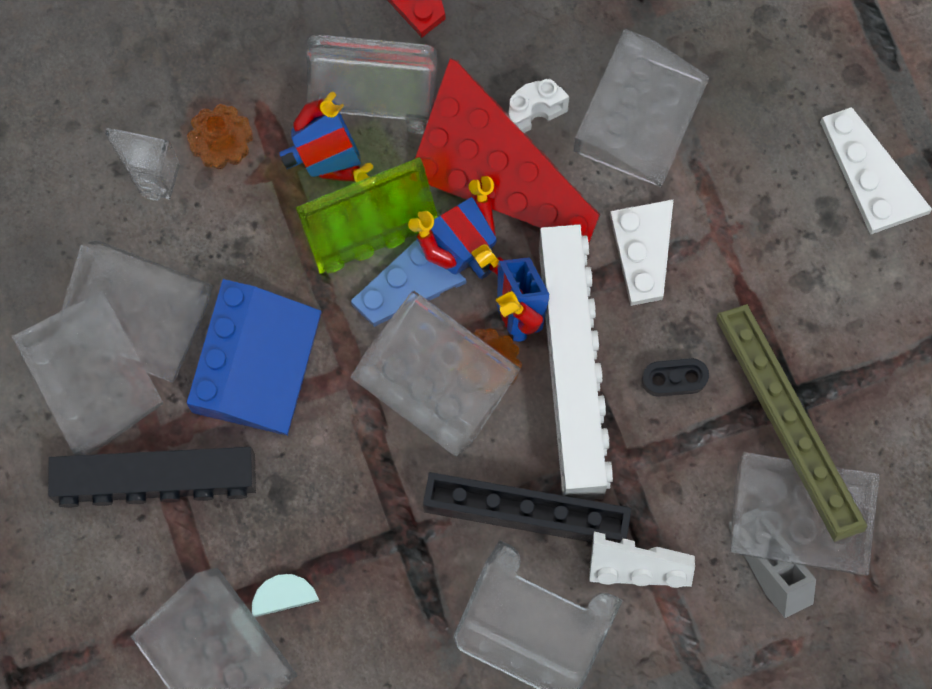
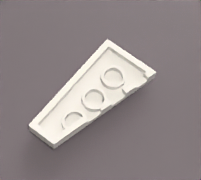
(874, 178)

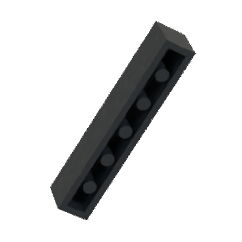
(152, 475)
(524, 509)

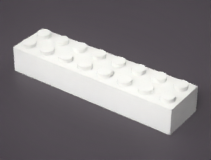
(572, 363)

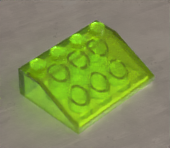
(365, 216)

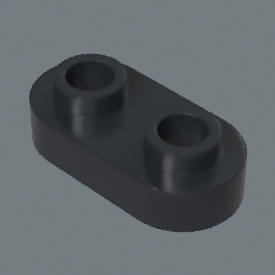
(674, 377)

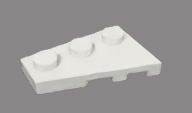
(643, 247)
(627, 564)

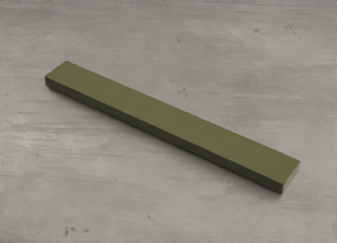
(791, 424)

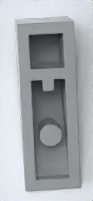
(785, 584)

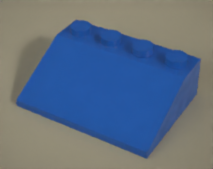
(253, 358)

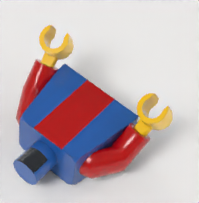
(324, 143)
(458, 232)
(520, 293)

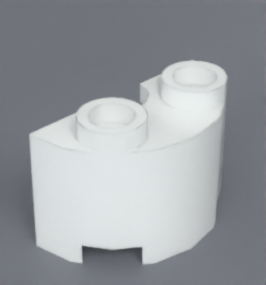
(537, 100)

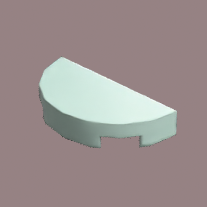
(281, 594)

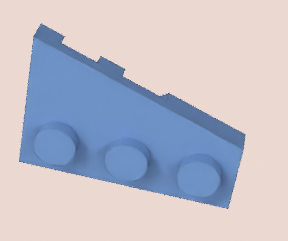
(394, 284)

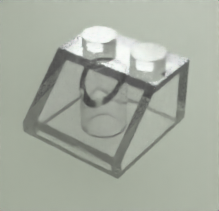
(147, 161)

